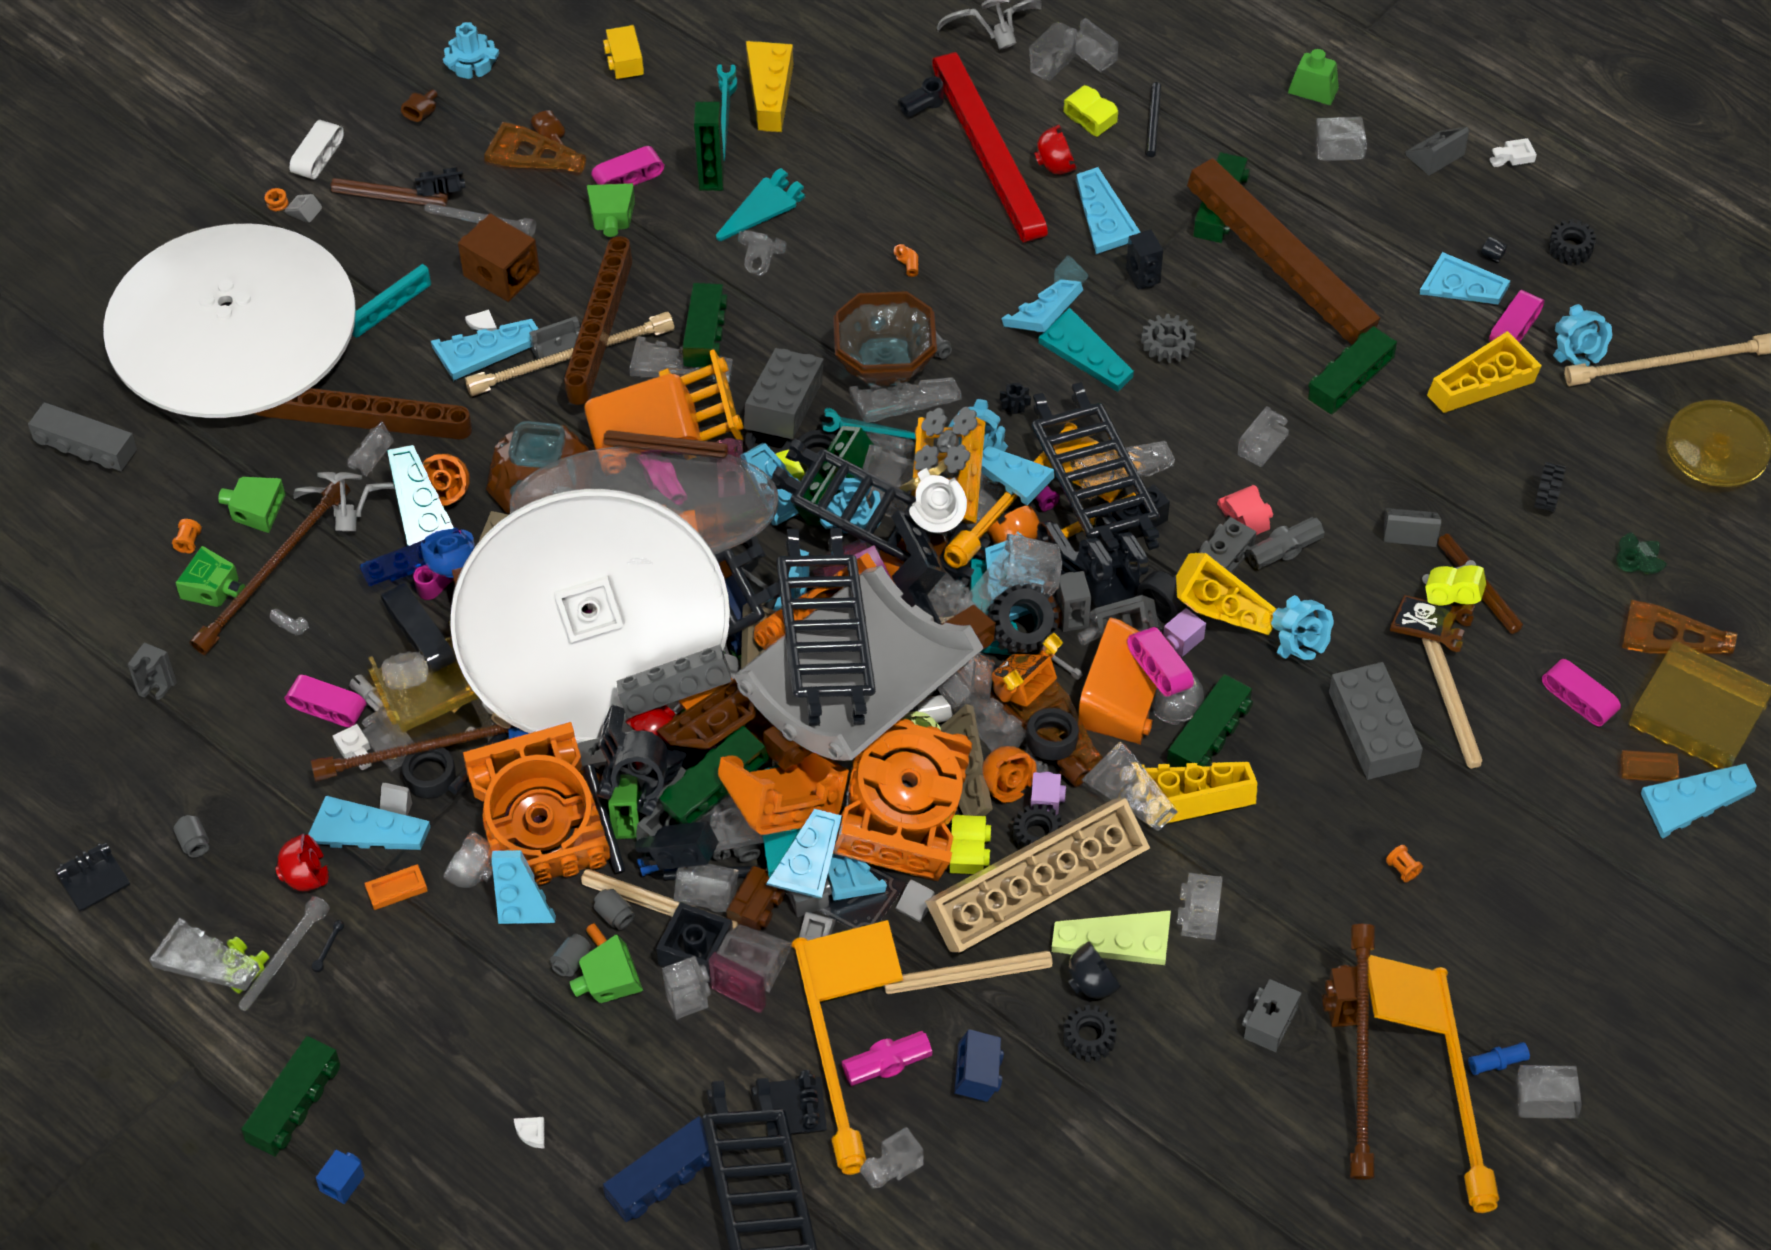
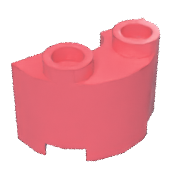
(1247, 508)

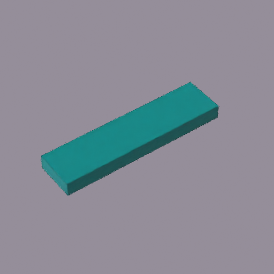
(391, 299)

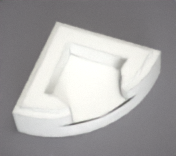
(481, 321)
(531, 1131)

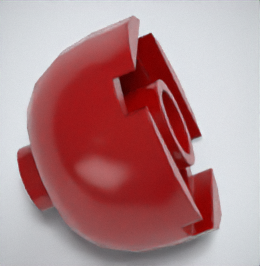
(1054, 152)
(652, 720)
(301, 865)

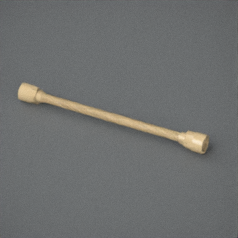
(1582, 374)
(481, 383)

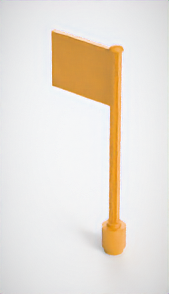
(967, 543)
(835, 968)
(1423, 1001)

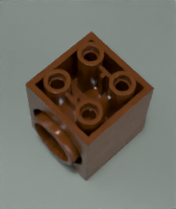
(499, 257)

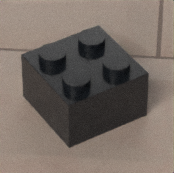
(692, 934)

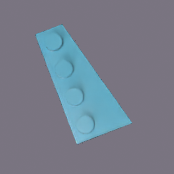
(1105, 214)
(477, 351)
(1686, 799)
(361, 825)

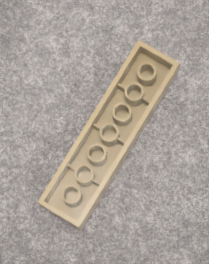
(1037, 874)

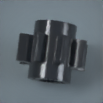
(1015, 398)

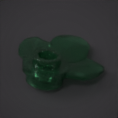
(1641, 555)

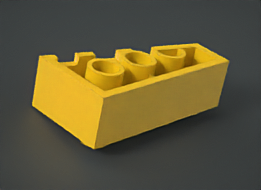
(770, 80)
(1484, 374)
(1207, 789)

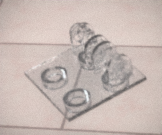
(949, 598)

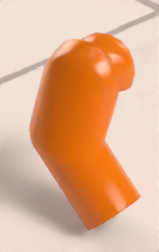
(907, 257)

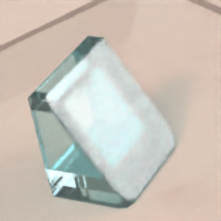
(1070, 270)

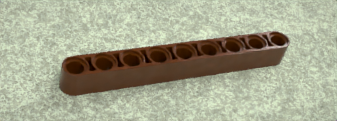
(598, 320)
(370, 410)

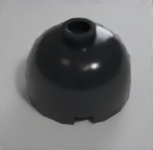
(1091, 973)

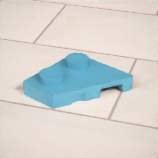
(852, 878)

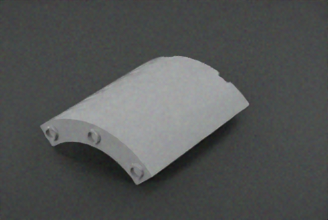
(908, 664)

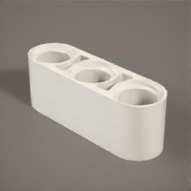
(316, 149)

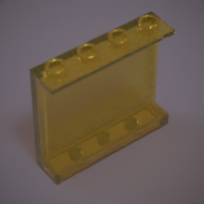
(434, 697)
(1701, 705)

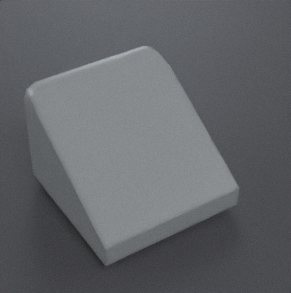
(304, 207)
(395, 799)
(913, 900)
(816, 926)

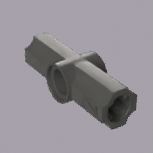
(1285, 543)

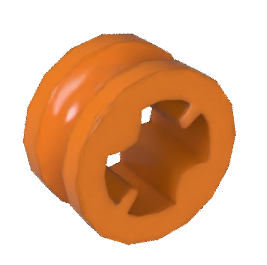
(276, 205)

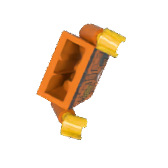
(1025, 675)

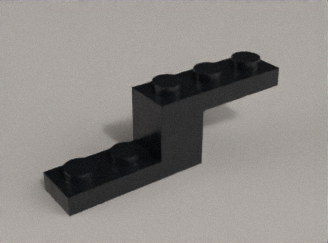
(921, 569)

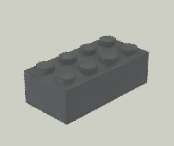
(783, 393)
(1375, 720)

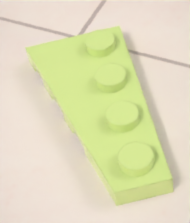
(1120, 937)

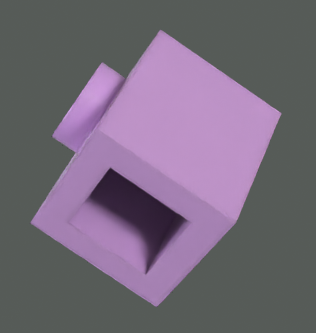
(1184, 631)
(1047, 790)

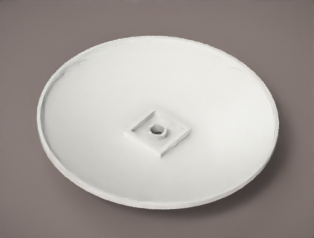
(217, 361)
(523, 596)

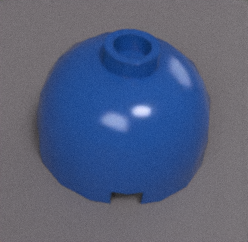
(447, 550)

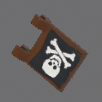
(1432, 622)

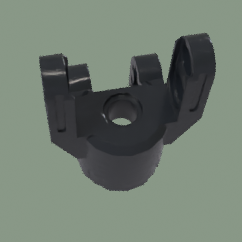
(1106, 579)
(639, 755)

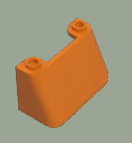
(650, 408)
(1117, 689)
(781, 798)

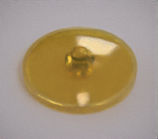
(1719, 443)

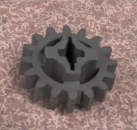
(1168, 338)

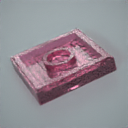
(737, 982)

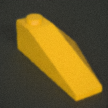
(1220, 595)

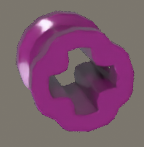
(1047, 499)

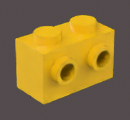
(624, 52)

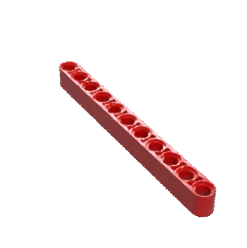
(990, 148)

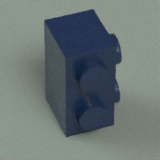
(978, 1065)

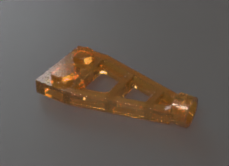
(508, 139)
(1641, 624)
(1054, 697)

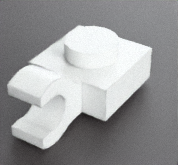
(1516, 151)
(352, 743)

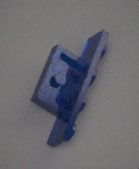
(395, 564)

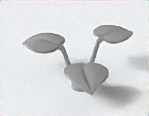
(1003, 32)
(344, 514)

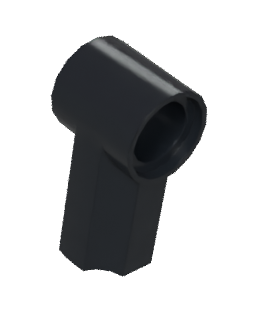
(929, 95)

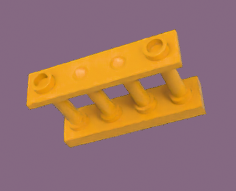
(718, 368)
(968, 477)

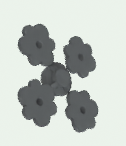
(947, 440)

